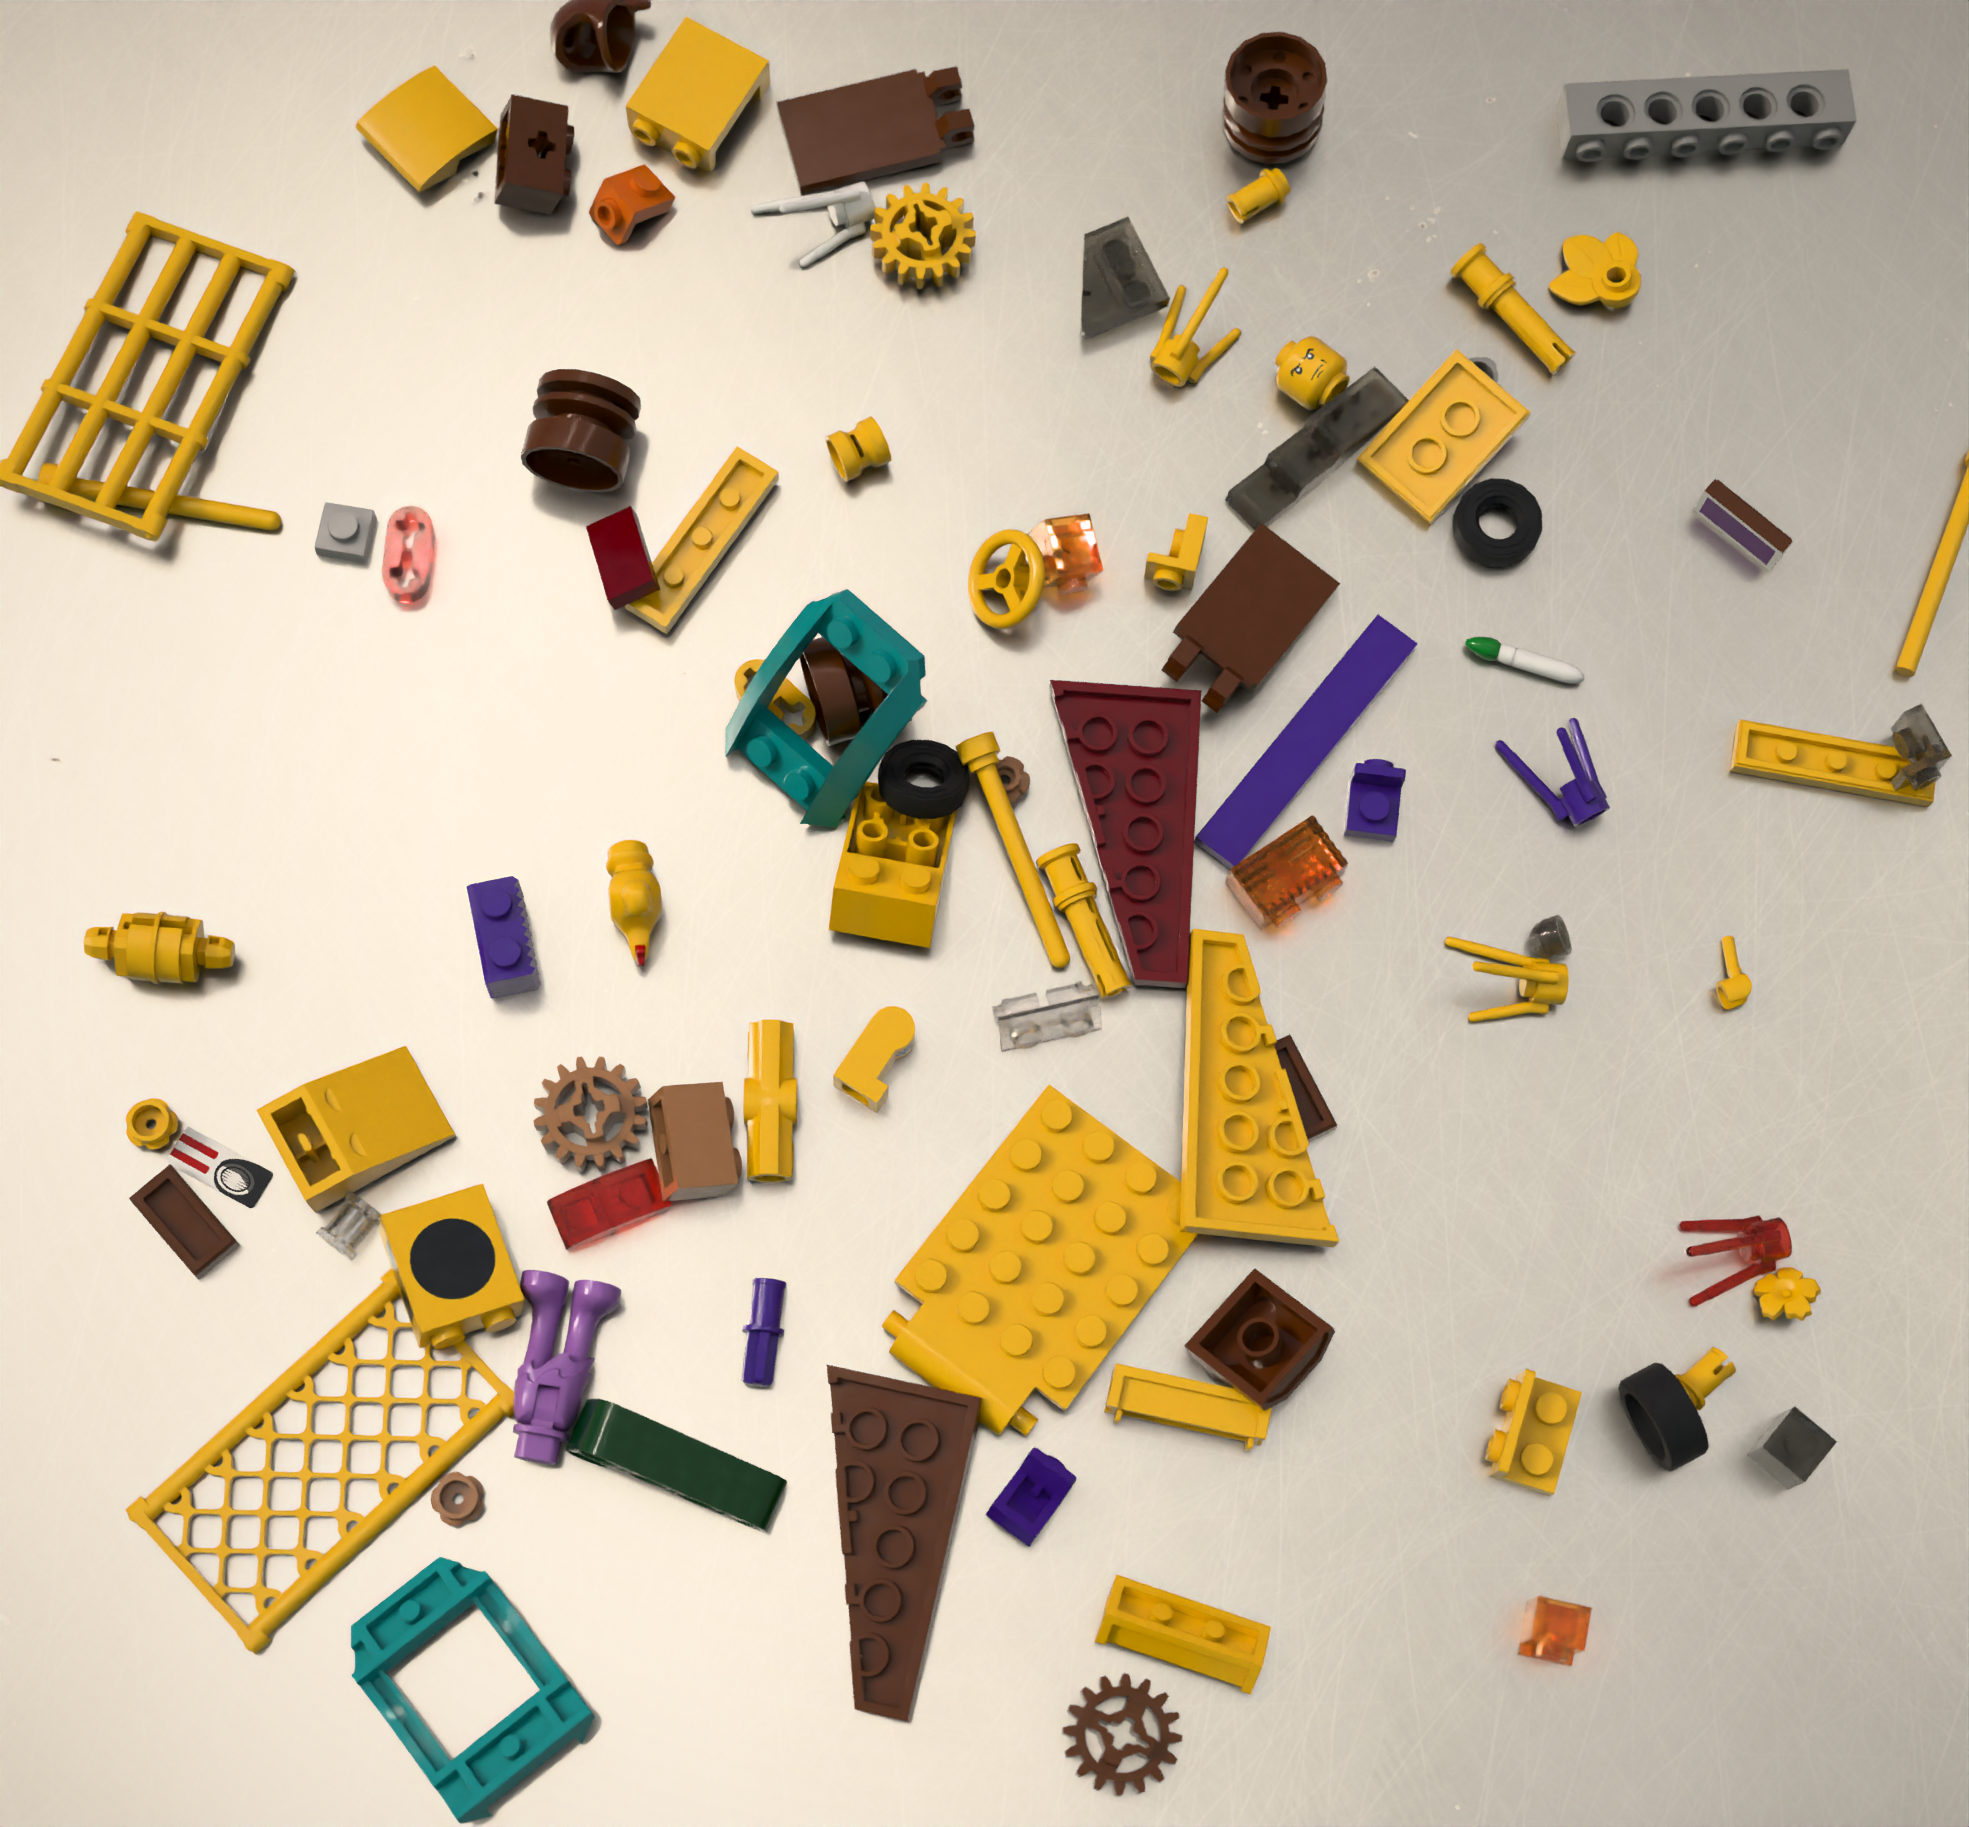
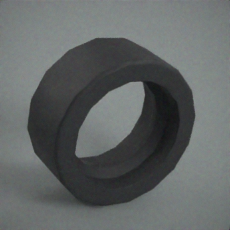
(1663, 1416)

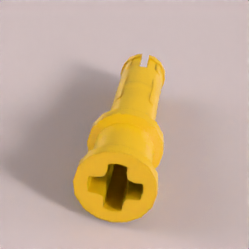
(1499, 293)
(1076, 898)

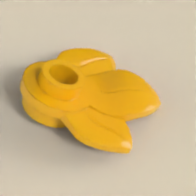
(1594, 267)

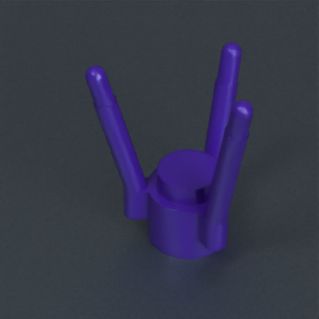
(1582, 796)

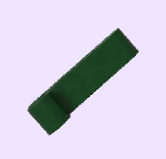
(676, 1463)

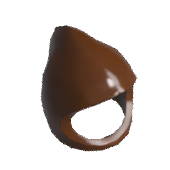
(602, 22)

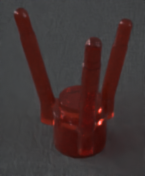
(1757, 1241)

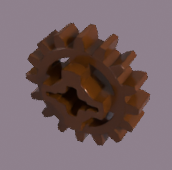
(1132, 1711)

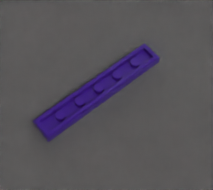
(1305, 742)

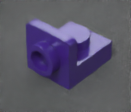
(1374, 800)

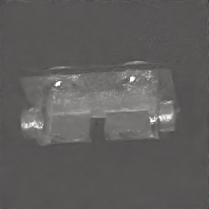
(1070, 1013)

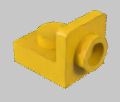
(1181, 565)

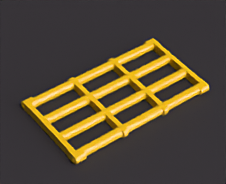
(150, 419)

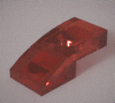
(608, 1203)

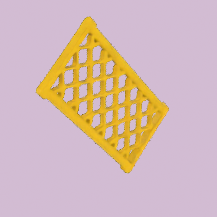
(146, 1509)

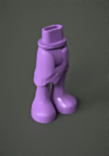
(552, 1389)

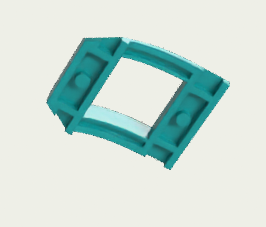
(782, 753)
(514, 1744)

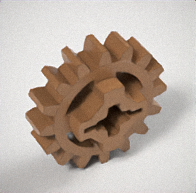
(570, 1116)

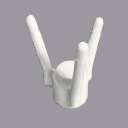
(846, 206)

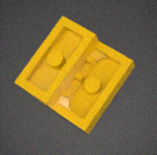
(426, 128)

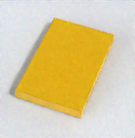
(1443, 437)

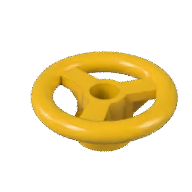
(1015, 579)

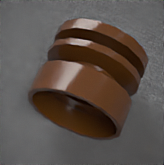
(1274, 97)
(581, 430)
(837, 691)

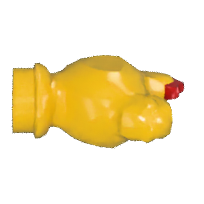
(633, 895)

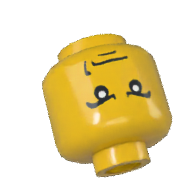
(1311, 372)

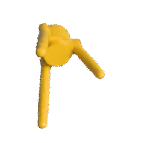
(1177, 358)
(1538, 979)

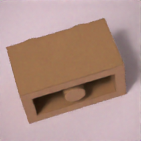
(694, 1141)

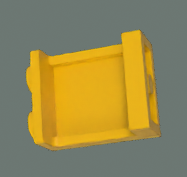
(695, 94)

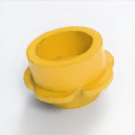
(149, 1110)

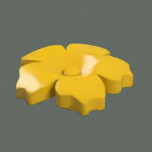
(1787, 1293)

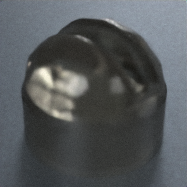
(1552, 936)

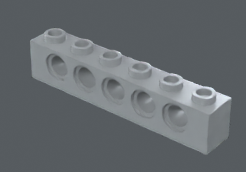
(1726, 99)

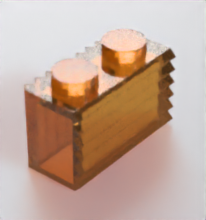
(1287, 874)

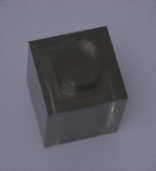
(1791, 1448)

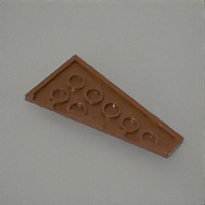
(899, 1500)

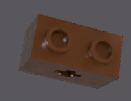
(533, 155)

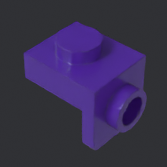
(1032, 1496)

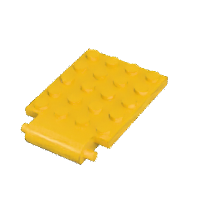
(1039, 1265)

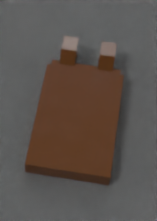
(873, 128)
(1250, 615)

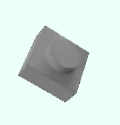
(345, 532)

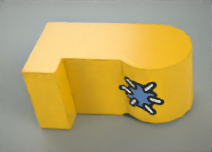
(883, 1041)

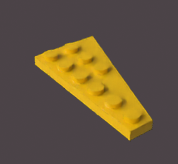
(1240, 1117)

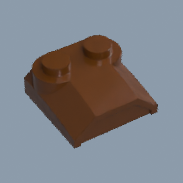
(1261, 1341)

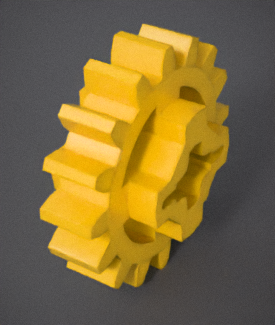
(937, 221)

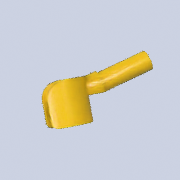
(1736, 988)

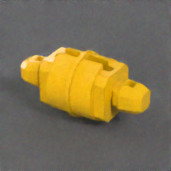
(159, 947)

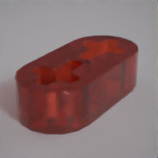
(397, 553)

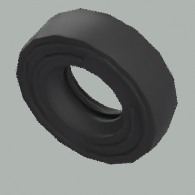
(1502, 494)
(917, 800)

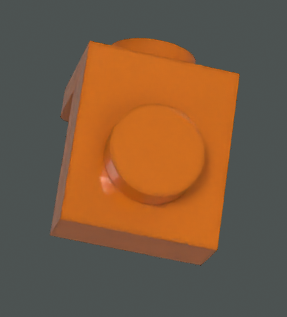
(629, 200)

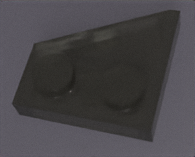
(1117, 280)

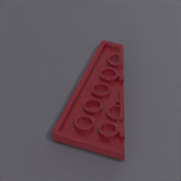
(1138, 787)

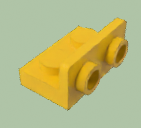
(1533, 1433)

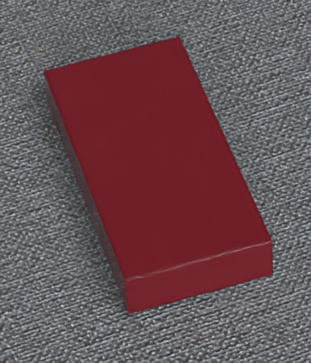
(622, 558)

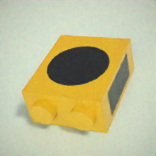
(451, 1267)

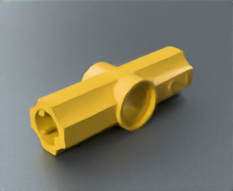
(770, 1101)

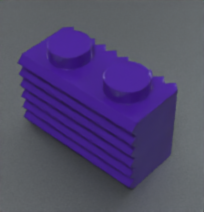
(503, 937)

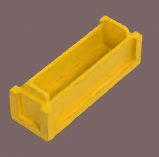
(1185, 1405)
(1184, 1632)

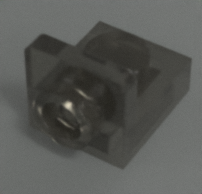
(1921, 743)

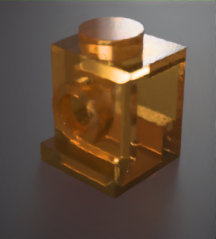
(1068, 552)
(1553, 1630)

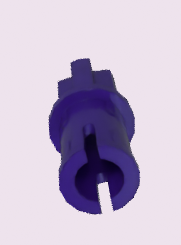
(763, 1331)

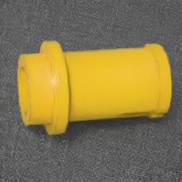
(1258, 195)
(1706, 1376)

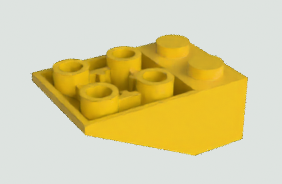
(890, 872)
(355, 1126)

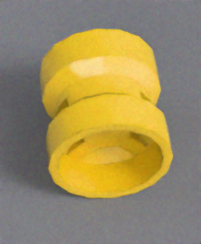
(858, 448)

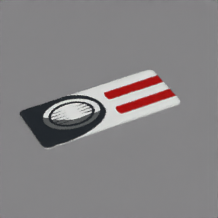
(219, 1167)

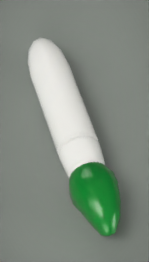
(1492, 650)

